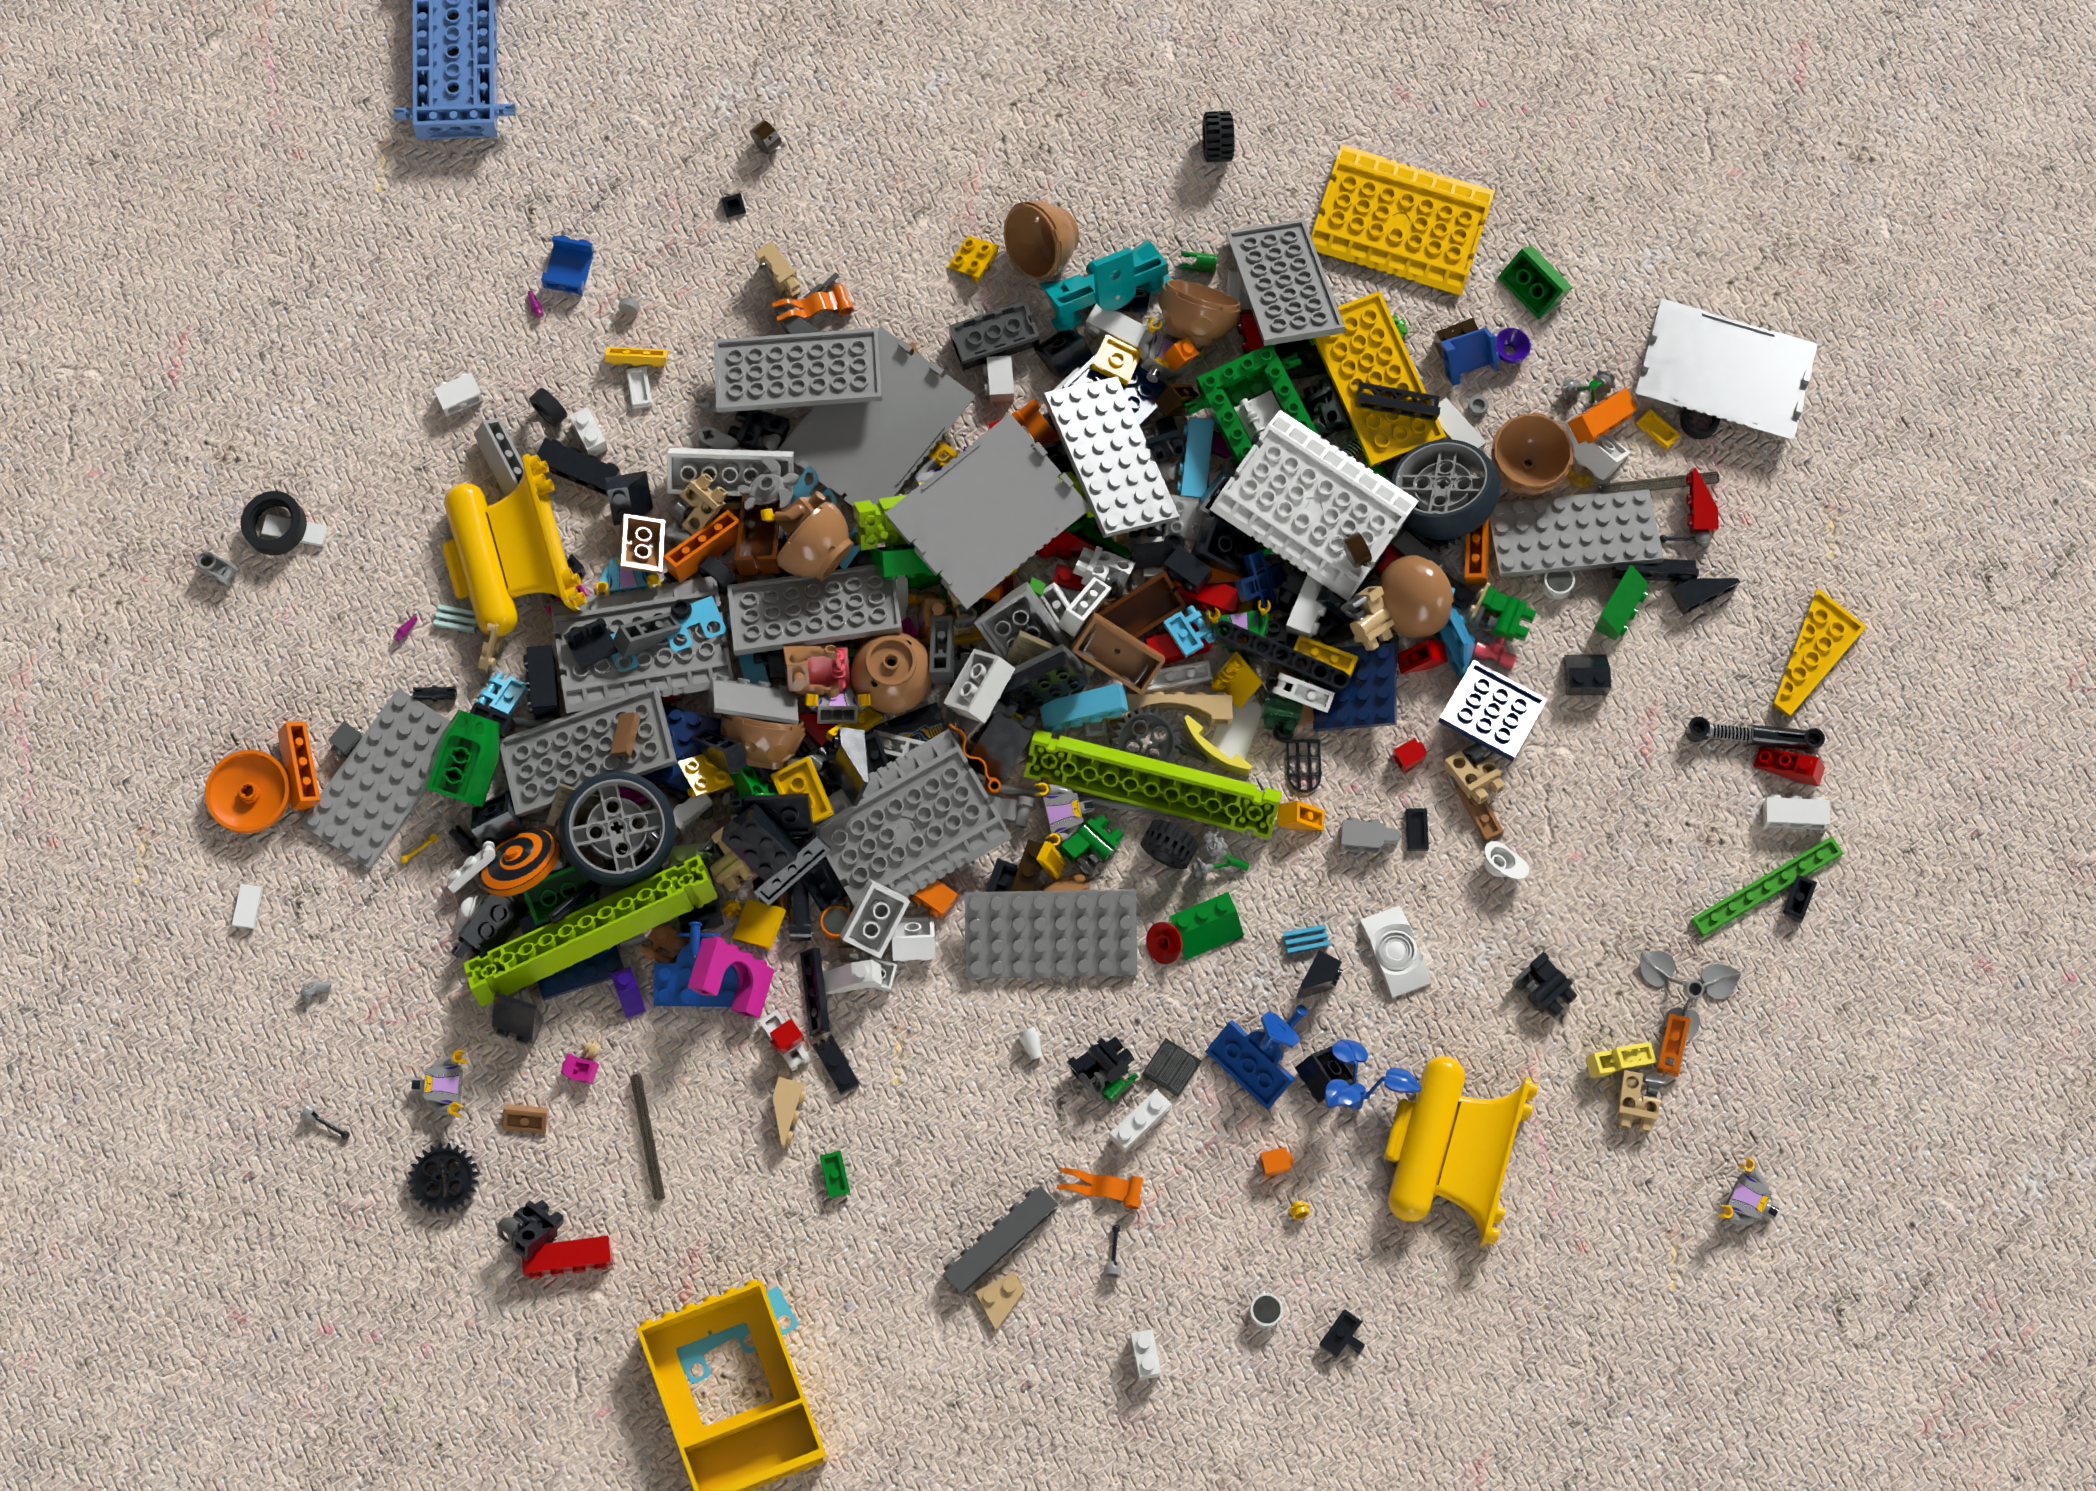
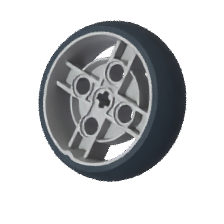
(1446, 492)
(655, 820)

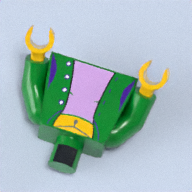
(1249, 620)

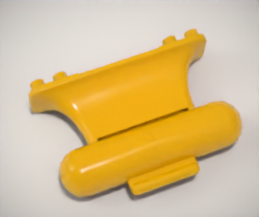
(507, 549)
(1454, 1147)

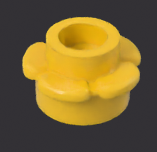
(731, 908)
(1299, 1210)

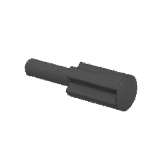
(823, 287)
(1184, 748)

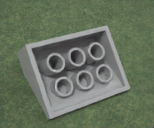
(1016, 612)
(752, 700)

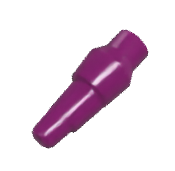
(535, 305)
(404, 630)

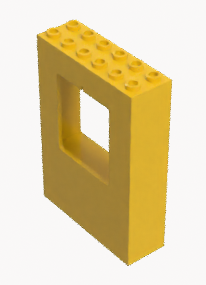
(754, 1444)

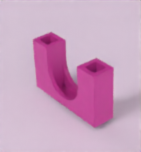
(753, 975)

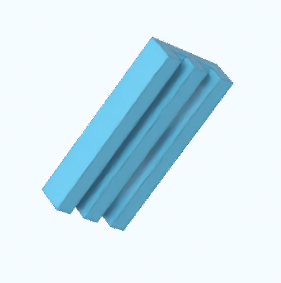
(1322, 928)

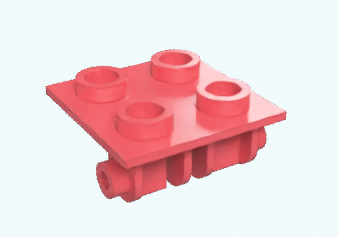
(829, 671)

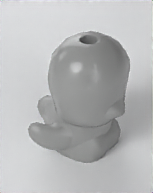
(675, 534)

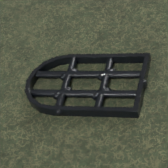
(1297, 758)

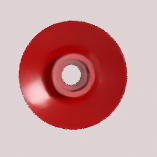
(1158, 946)

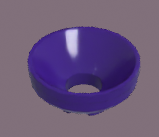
(1516, 339)

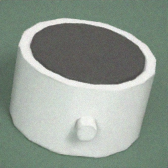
(1558, 584)
(1266, 1311)

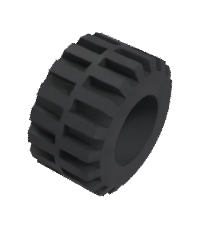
(1218, 136)
(1169, 844)

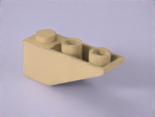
(786, 1100)

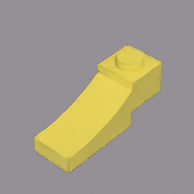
(1620, 1059)

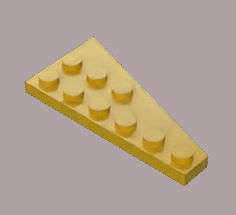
(1820, 644)

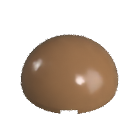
(1416, 596)

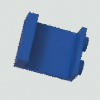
(568, 265)
(1469, 353)

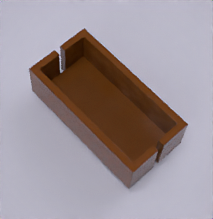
(758, 541)
(1144, 606)

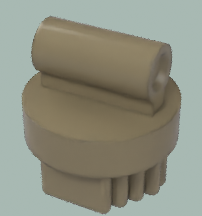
(848, 952)

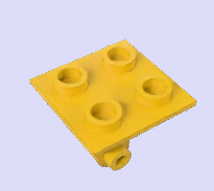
(974, 257)
(1237, 679)
(703, 776)

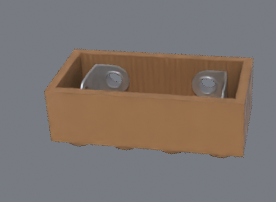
(1132, 666)

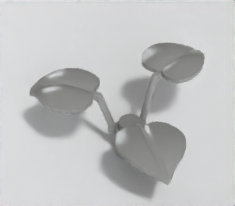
(1717, 978)

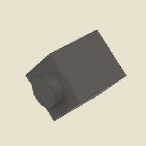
(344, 739)

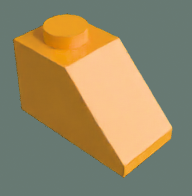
(1300, 816)

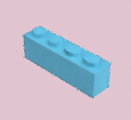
(1196, 458)
(1084, 708)

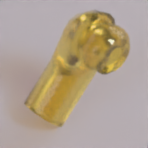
(1578, 480)

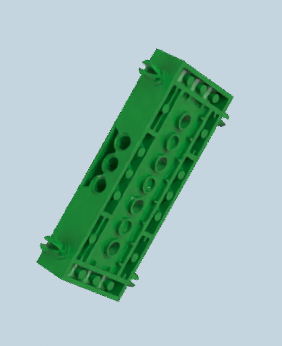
(1243, 379)

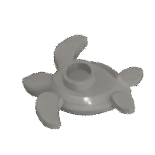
(769, 487)

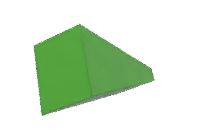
(1037, 586)

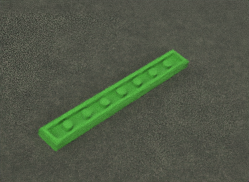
(1766, 887)

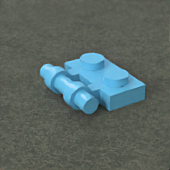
(1183, 633)
(507, 698)

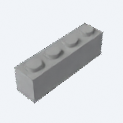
(500, 454)

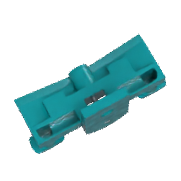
(1109, 284)

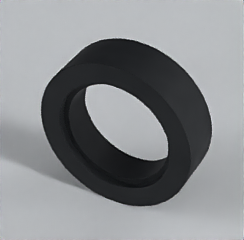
(257, 507)

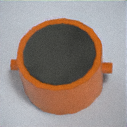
(833, 921)

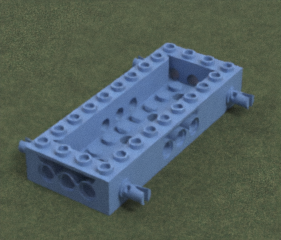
(474, 107)

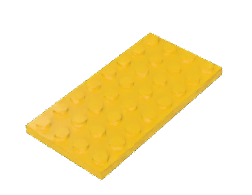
(1376, 355)

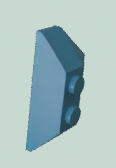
(1457, 643)

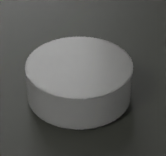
(629, 306)
(1478, 406)

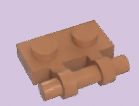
(666, 939)

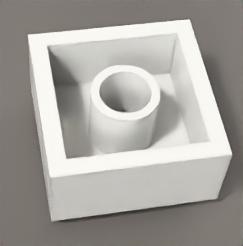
(888, 973)

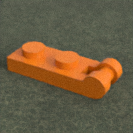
(1674, 1044)

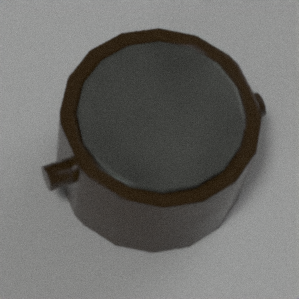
(765, 137)
(1356, 550)

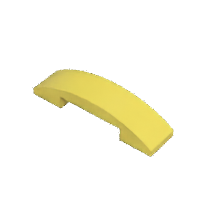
(1235, 765)

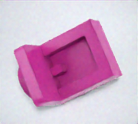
(579, 1069)

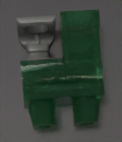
(1280, 709)

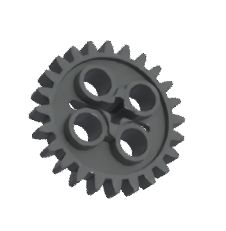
(1127, 734)

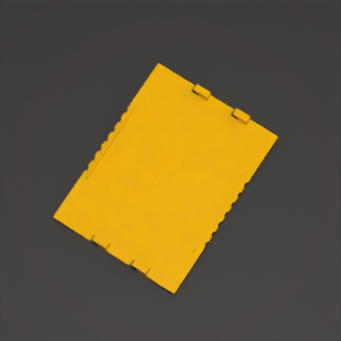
(1401, 220)

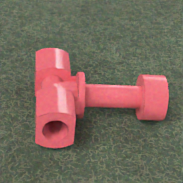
(1496, 652)

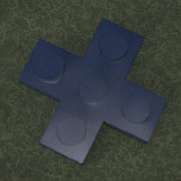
(1260, 581)

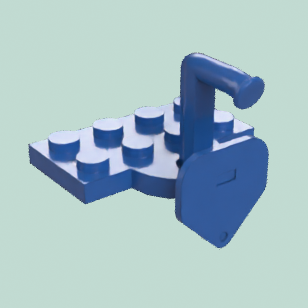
(672, 979)
(1252, 1060)

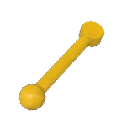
(433, 838)

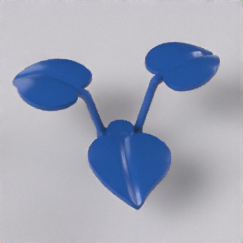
(1341, 1094)

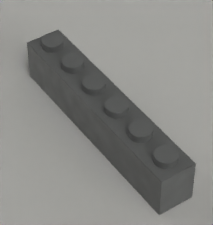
(999, 1241)

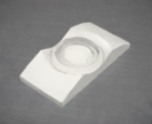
(1396, 951)

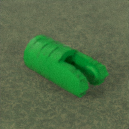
(1204, 262)
(1114, 1090)

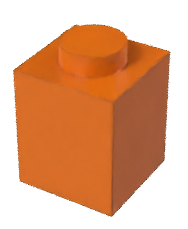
(1180, 354)
(1276, 1162)

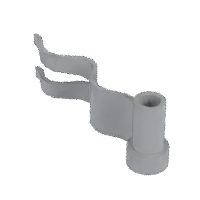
(1013, 810)

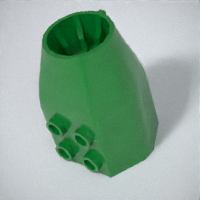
(464, 759)

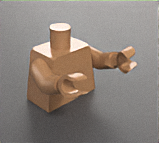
(797, 669)

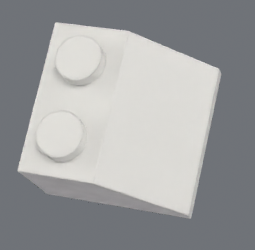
(914, 939)

